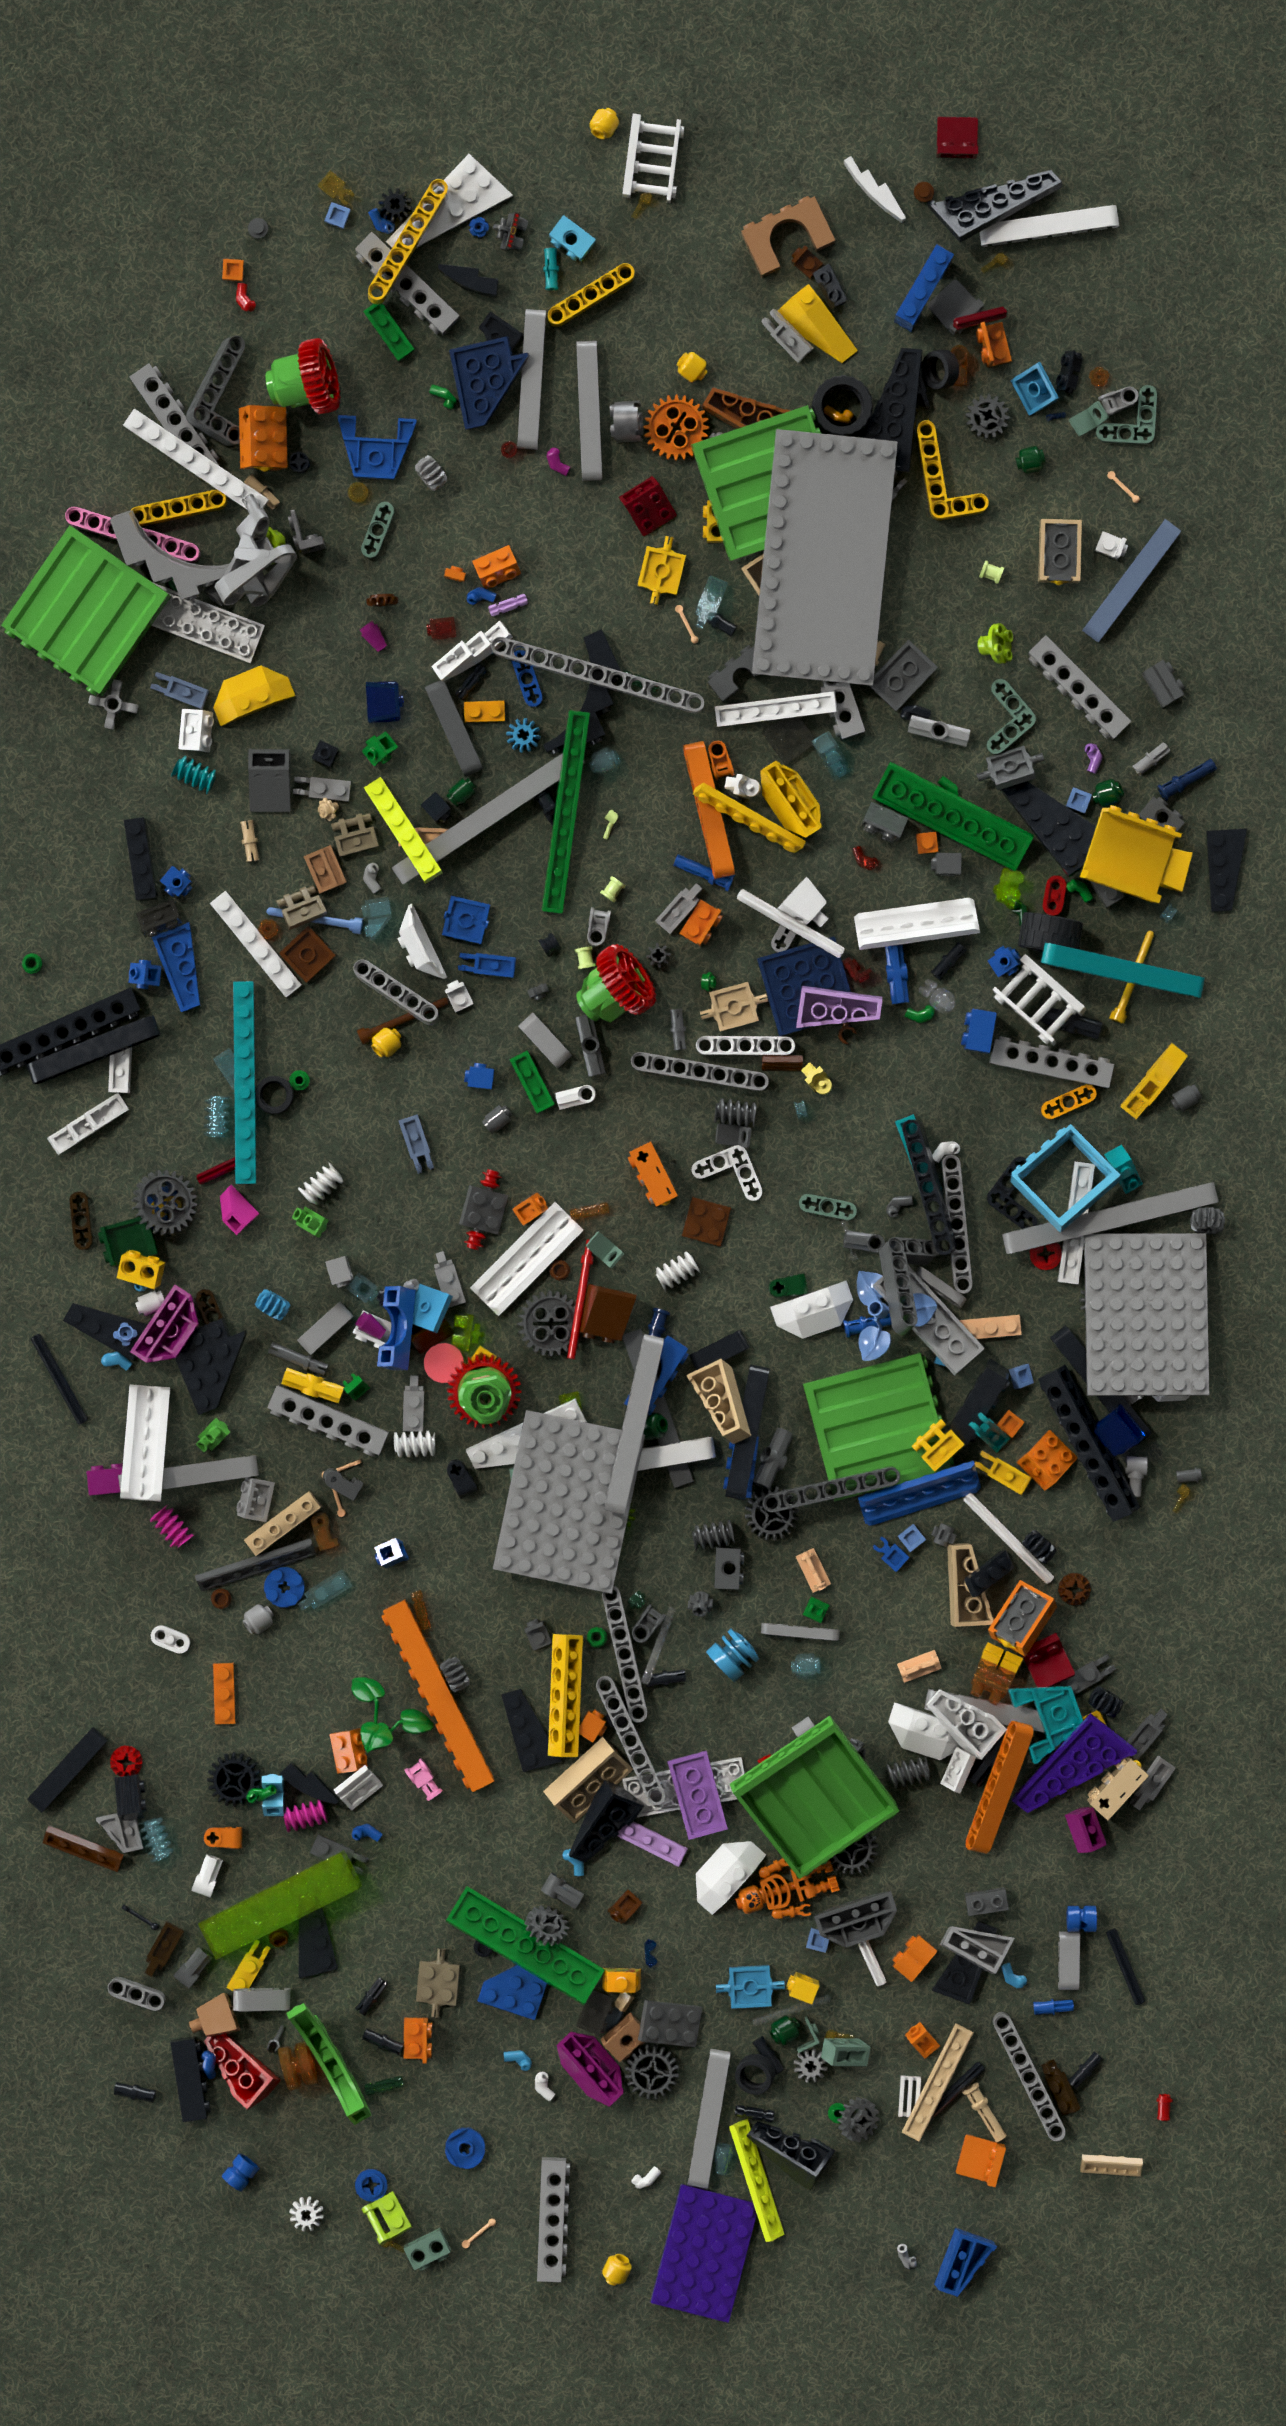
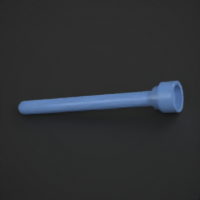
(354, 925)

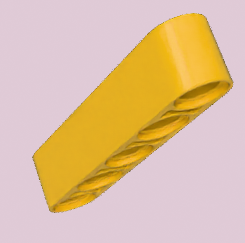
(597, 286)
(188, 510)

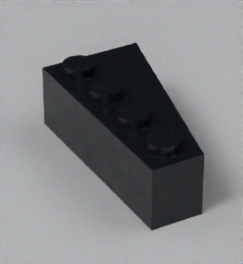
(979, 1400)

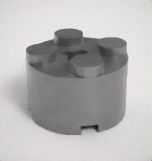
(627, 421)

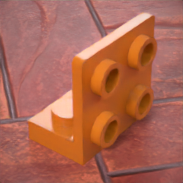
(994, 343)
(701, 922)
(1047, 1460)
(416, 2038)
(981, 2159)

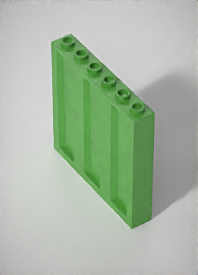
(738, 477)
(85, 611)
(873, 1419)
(814, 1797)

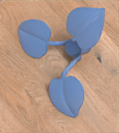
(872, 1340)

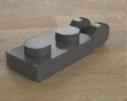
(1088, 1675)
(325, 1847)

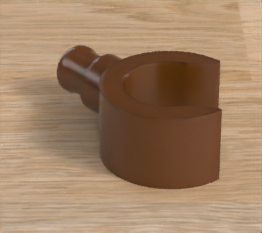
(846, 1025)

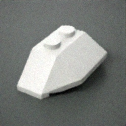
(418, 945)
(814, 1311)
(921, 1732)
(726, 1873)

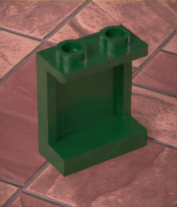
(127, 1236)

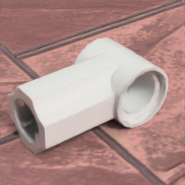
(573, 1097)
(207, 1877)

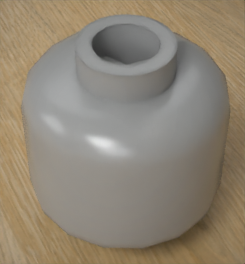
(258, 1619)

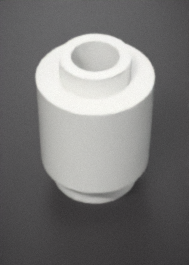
(149, 1302)

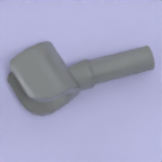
(412, 1284)

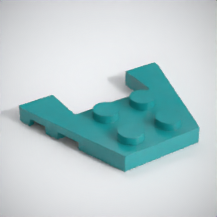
(1057, 1714)

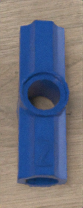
(897, 974)

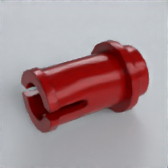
(1164, 2107)

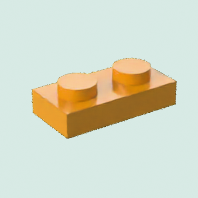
(484, 711)

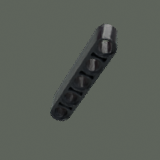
(67, 1769)

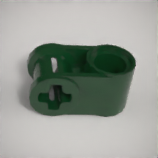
(792, 1286)

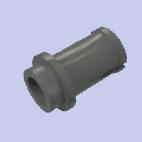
(1189, 1475)

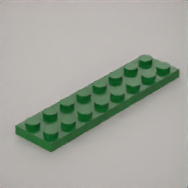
(952, 816)
(508, 1937)

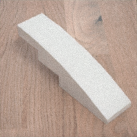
(880, 195)
(470, 653)
(88, 1123)

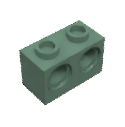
(845, 2052)
(425, 2245)

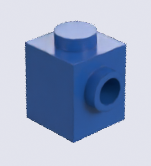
(479, 1076)

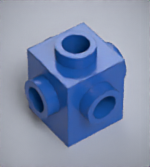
(169, 881)
(998, 964)
(144, 974)

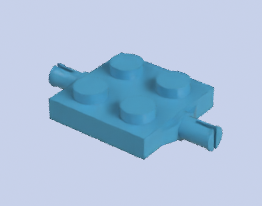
(750, 1986)

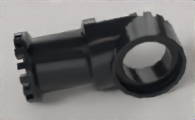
(547, 803)

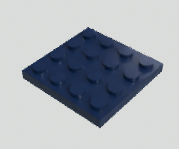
(790, 970)

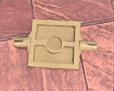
(733, 1006)

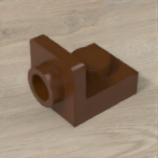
(806, 261)
(624, 1907)

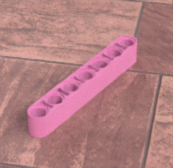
(105, 523)

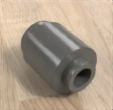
(1185, 1098)
(497, 1118)

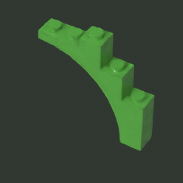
(331, 2062)

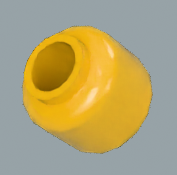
(604, 123)
(692, 366)
(386, 1042)
(616, 2269)

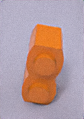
(914, 1958)

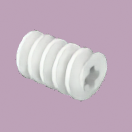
(321, 1185)
(676, 1271)
(414, 1444)

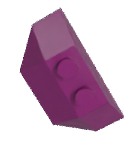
(168, 1328)
(591, 2067)

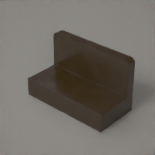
(425, 1339)

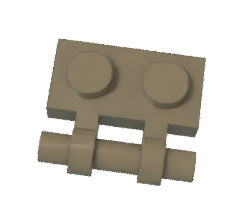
(354, 841)
(302, 912)

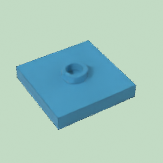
(430, 1308)

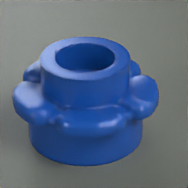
(478, 232)

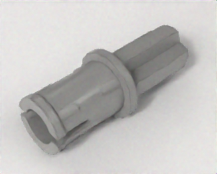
(1151, 758)

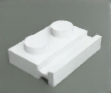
(358, 1787)

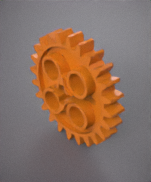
(659, 418)

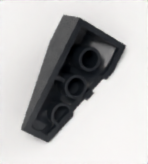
(607, 1814)

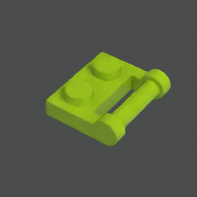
(393, 2215)

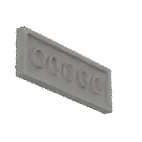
(944, 1332)

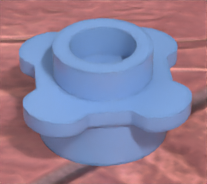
(125, 1328)

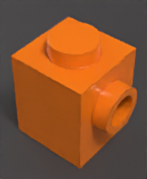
(592, 1725)

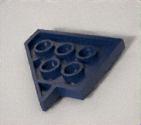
(483, 377)

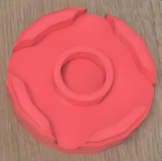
(441, 1362)

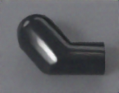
(917, 710)

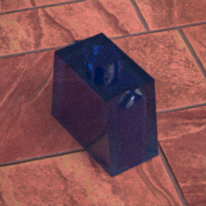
(383, 701)
(1119, 1431)

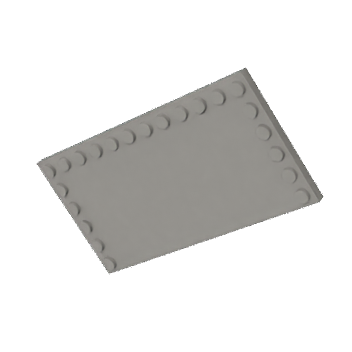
(824, 557)

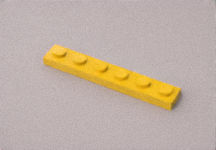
(748, 817)

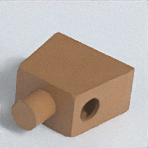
(216, 2017)

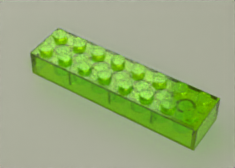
(279, 1904)

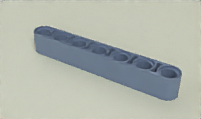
(1131, 580)

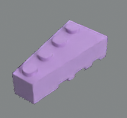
(834, 1007)

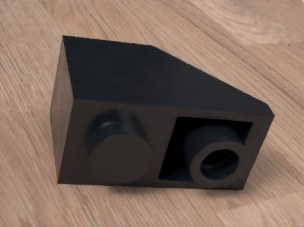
(437, 808)

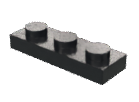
(989, 1573)

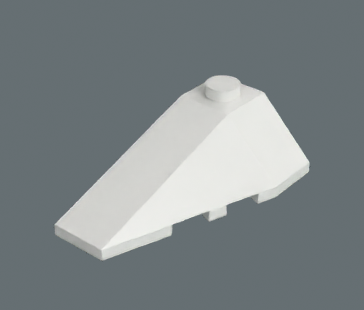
(968, 1725)

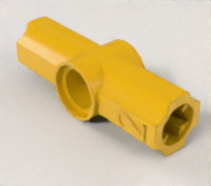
(312, 1385)

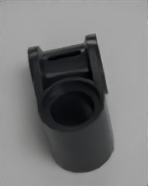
(462, 1482)

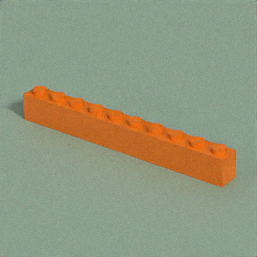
(438, 1694)

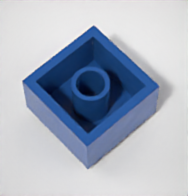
(979, 1030)

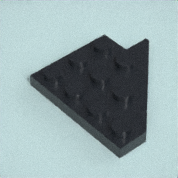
(209, 1362)

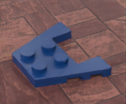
(375, 456)

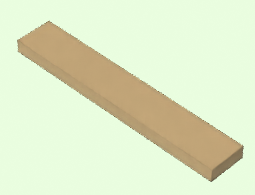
(937, 2082)

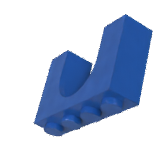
(923, 287)

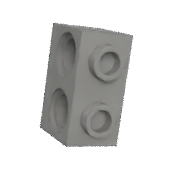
(339, 1271)

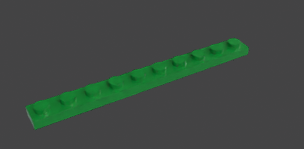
(565, 811)

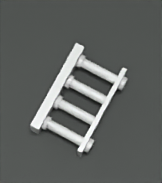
(637, 146)
(1058, 994)

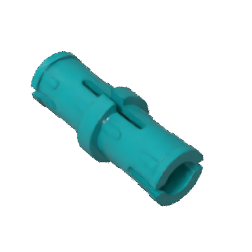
(551, 269)

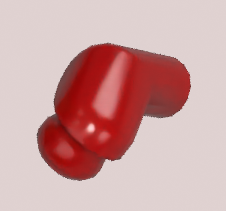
(242, 300)

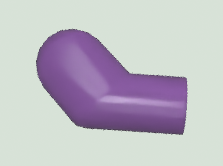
(1095, 757)

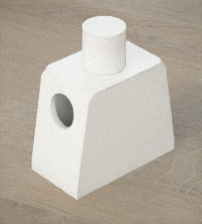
(805, 904)

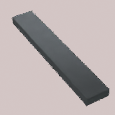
(255, 1565)

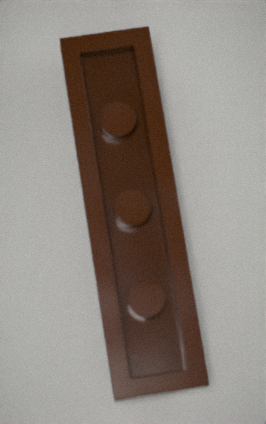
(82, 1848)

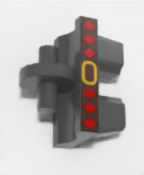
(507, 231)

